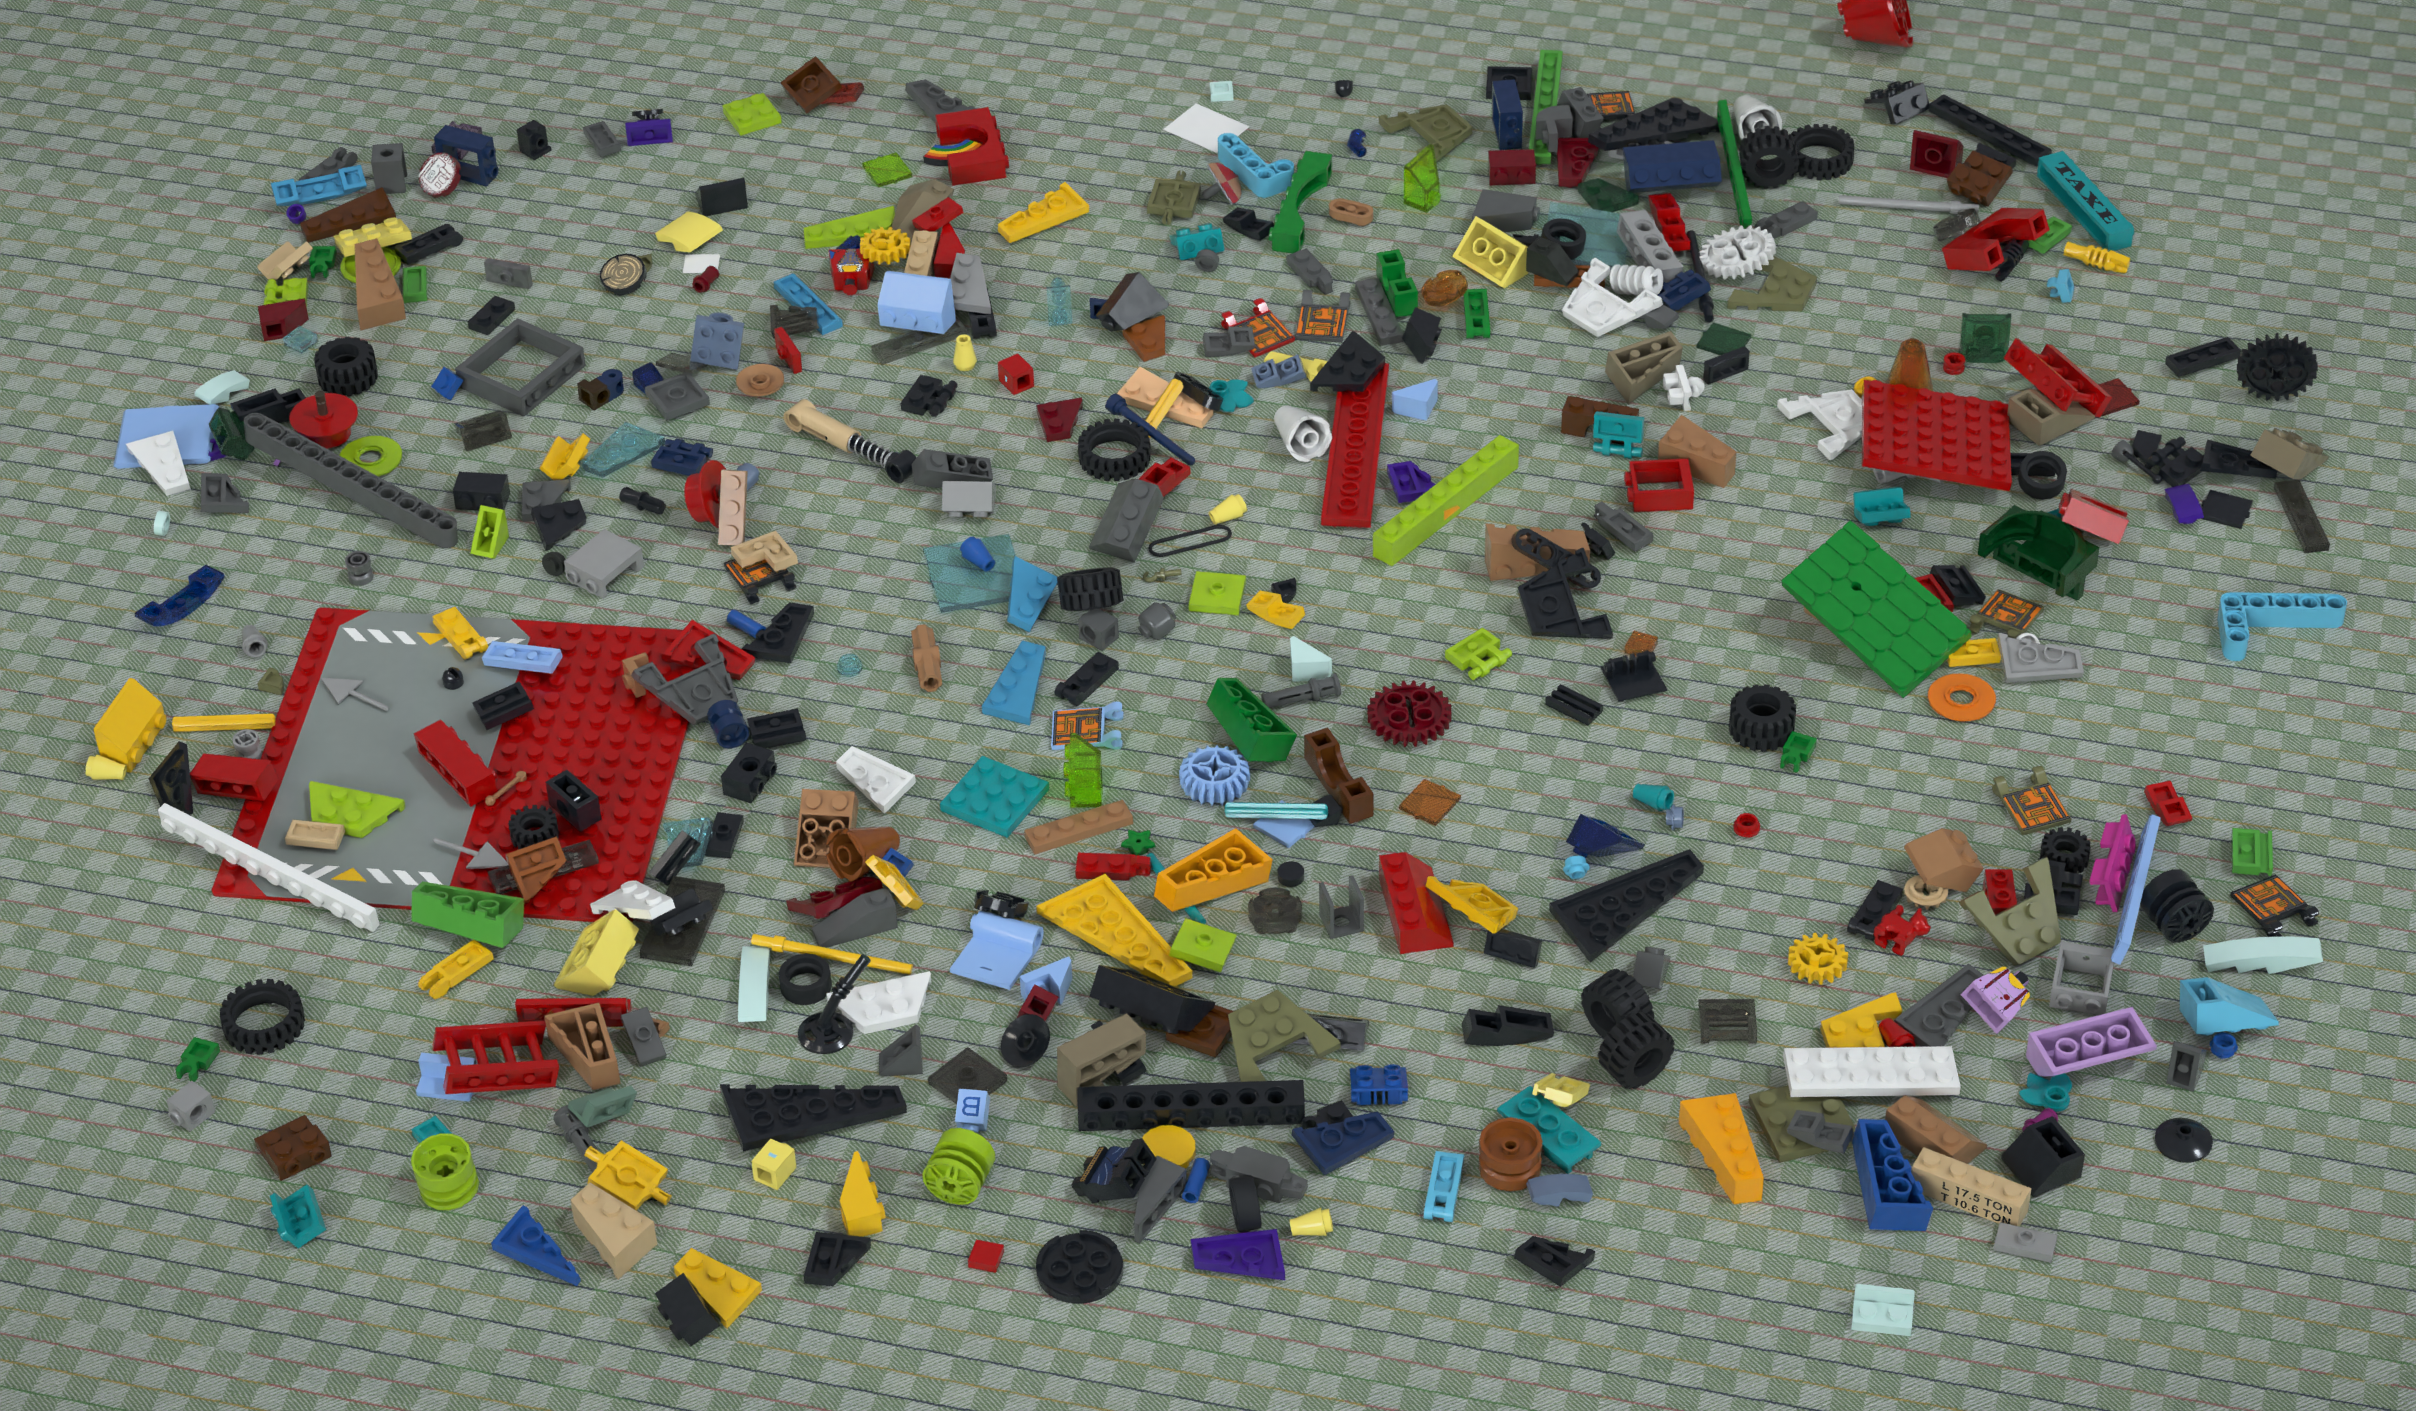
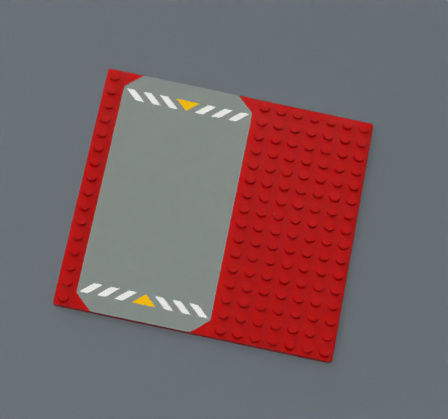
(578, 724)

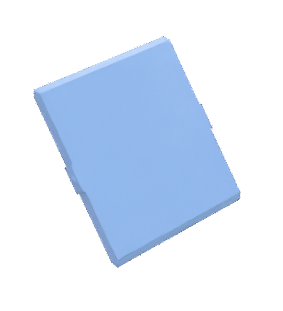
(187, 422)

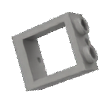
(2072, 958)

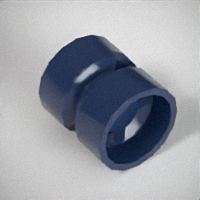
(728, 724)

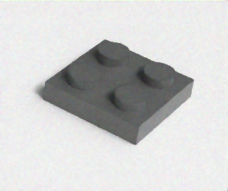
(677, 396)

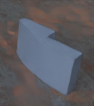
(1272, 374)
(1555, 1187)

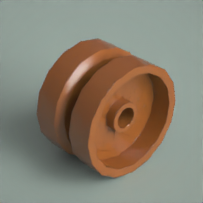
(1510, 1153)

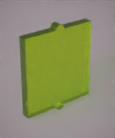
(887, 169)

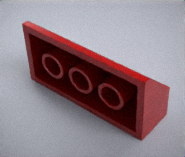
(1412, 907)

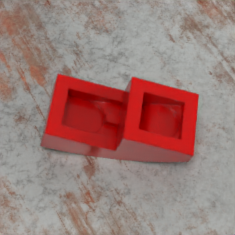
(2167, 803)

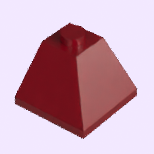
(1935, 154)

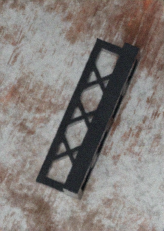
(1348, 1031)

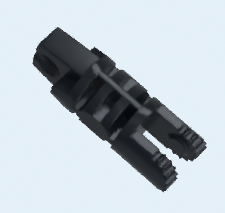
(2012, 254)

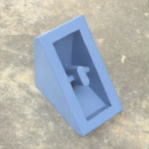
(1416, 400)

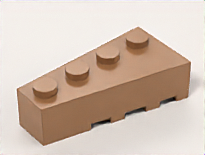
(376, 289)
(1507, 563)

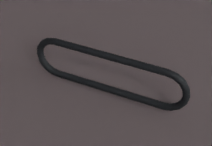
(1188, 534)

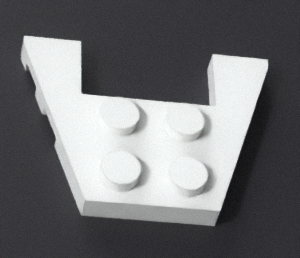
(1601, 310)
(1837, 411)

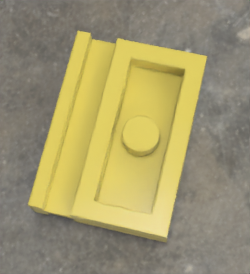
(1562, 1091)

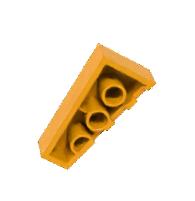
(1213, 871)
(1723, 1138)

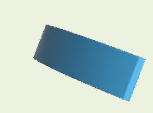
(319, 188)

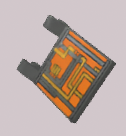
(1322, 321)

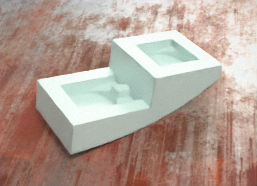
(219, 388)

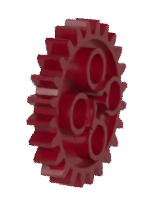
(1427, 710)

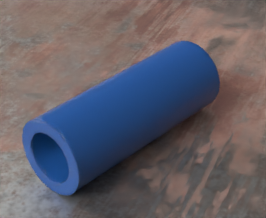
(744, 623)
(1196, 1180)

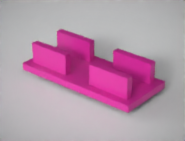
(2113, 871)

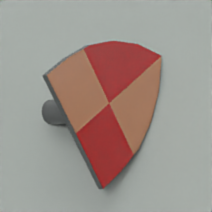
(1225, 181)

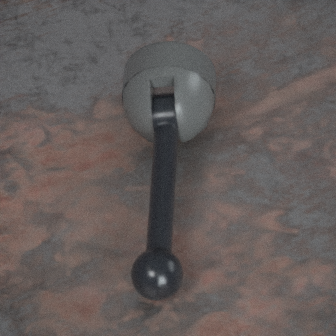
(2124, 452)

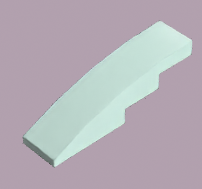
(2260, 952)
(754, 984)

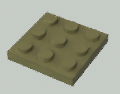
(1775, 1111)

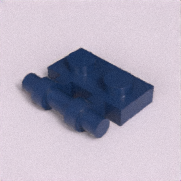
(1683, 289)
(681, 457)

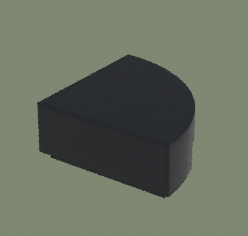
(1286, 588)

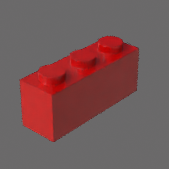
(233, 777)

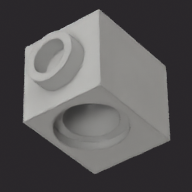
(190, 1106)

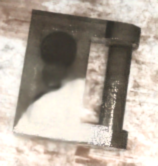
(1727, 1014)

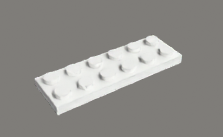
(1871, 1071)

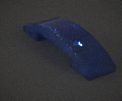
(201, 586)

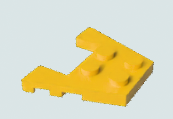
(1859, 1025)

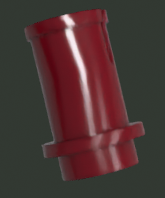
(702, 282)

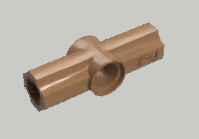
(926, 658)

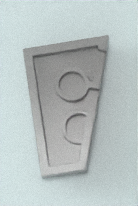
(969, 284)
(2036, 662)

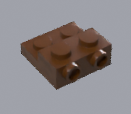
(810, 85)
(1979, 178)
(293, 1147)

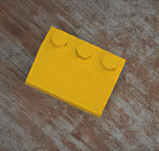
(129, 725)

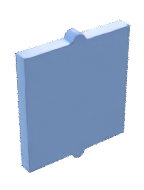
(1284, 830)

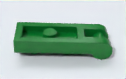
(1476, 313)

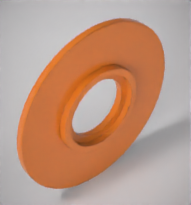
(1983, 697)

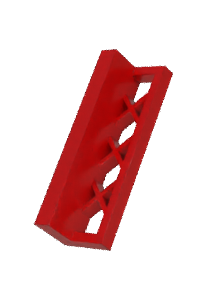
(537, 1008)

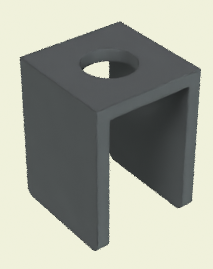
(389, 167)
(1353, 912)

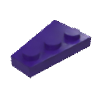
(1240, 1253)

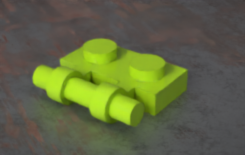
(290, 290)
(1473, 649)

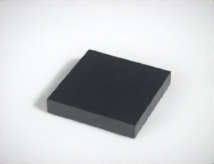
(1521, 75)

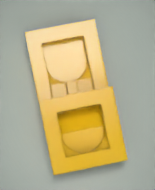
(1272, 609)

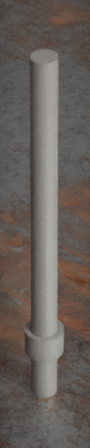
(1953, 207)

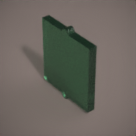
(1722, 339)

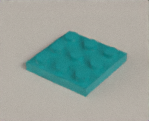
(994, 796)

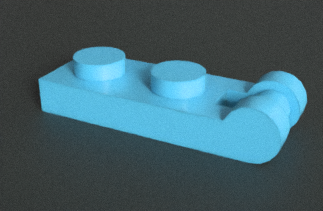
(1444, 1186)

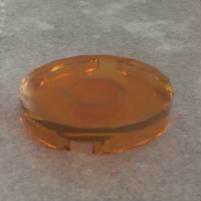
(1445, 288)

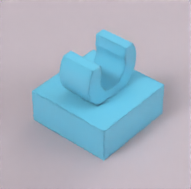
(2063, 284)

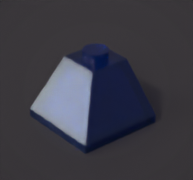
(1599, 838)

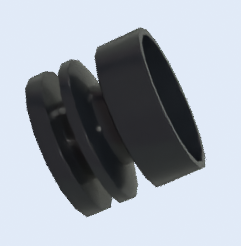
(2176, 905)

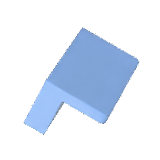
(433, 1075)

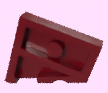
(1059, 418)

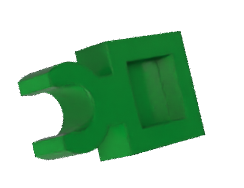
(321, 259)
(1797, 749)
(197, 1056)

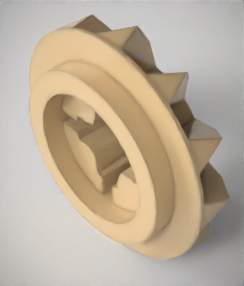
(1914, 891)

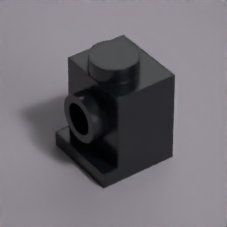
(533, 140)

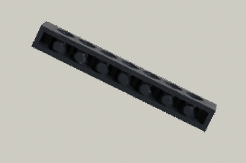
(1191, 1105)

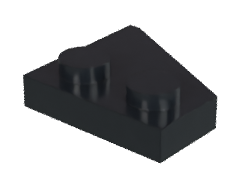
(1553, 1259)

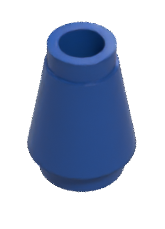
(977, 553)

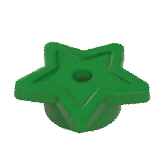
(1138, 848)

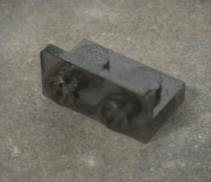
(484, 430)

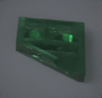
(1606, 196)

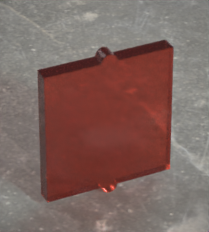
(2121, 396)

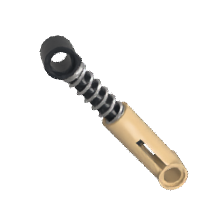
(806, 418)

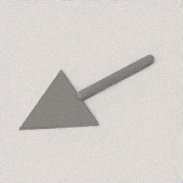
(343, 687)
(485, 858)

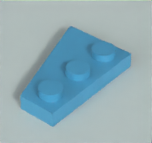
(1029, 593)

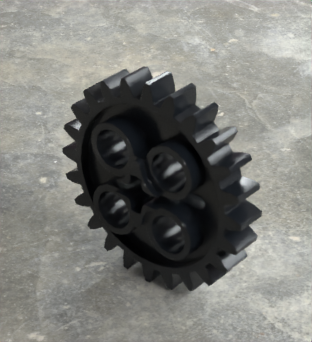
(2277, 367)

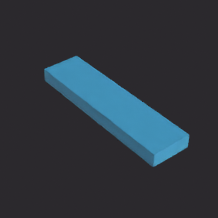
(800, 295)

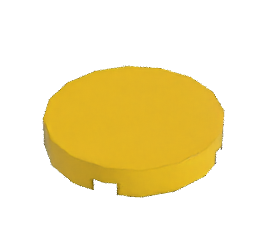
(1171, 1144)

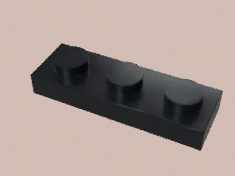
(2203, 356)

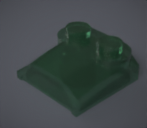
(1984, 337)

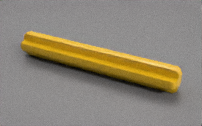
(223, 722)

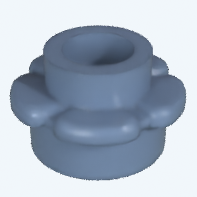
(1675, 817)

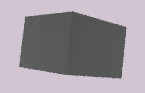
(903, 1055)

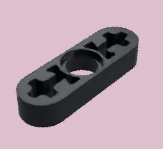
(1199, 392)

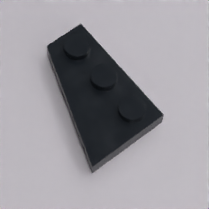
(2233, 460)

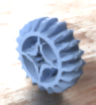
(1214, 775)

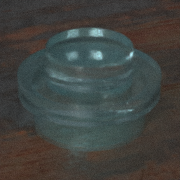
(849, 665)

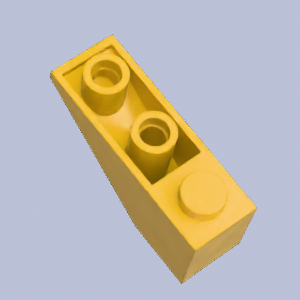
(858, 1201)

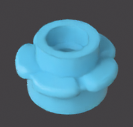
(1576, 867)

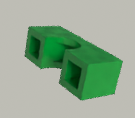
(1399, 290)

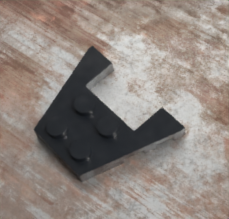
(1551, 606)

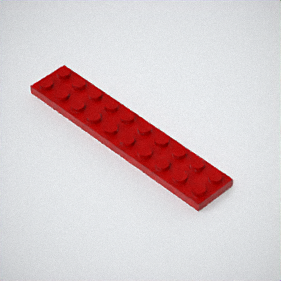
(1355, 455)

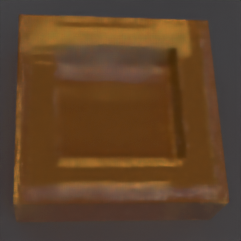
(1640, 642)

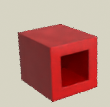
(1016, 374)

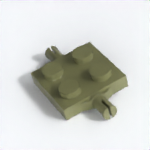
(1174, 198)

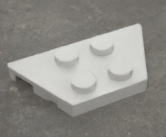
(886, 1003)

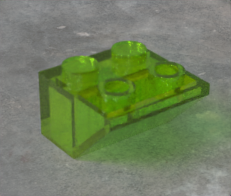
(1083, 772)

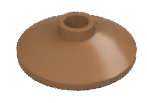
(760, 380)

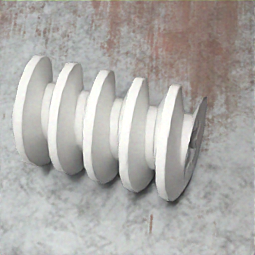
(1635, 279)

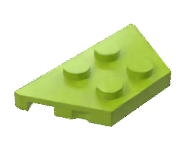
(352, 808)

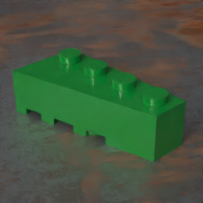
(1250, 722)

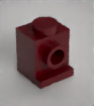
(1039, 1002)

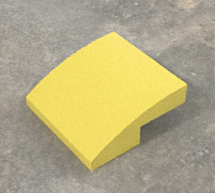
(689, 231)

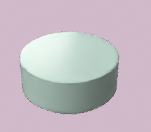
(161, 523)

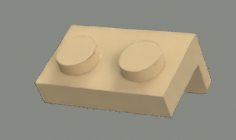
(283, 260)

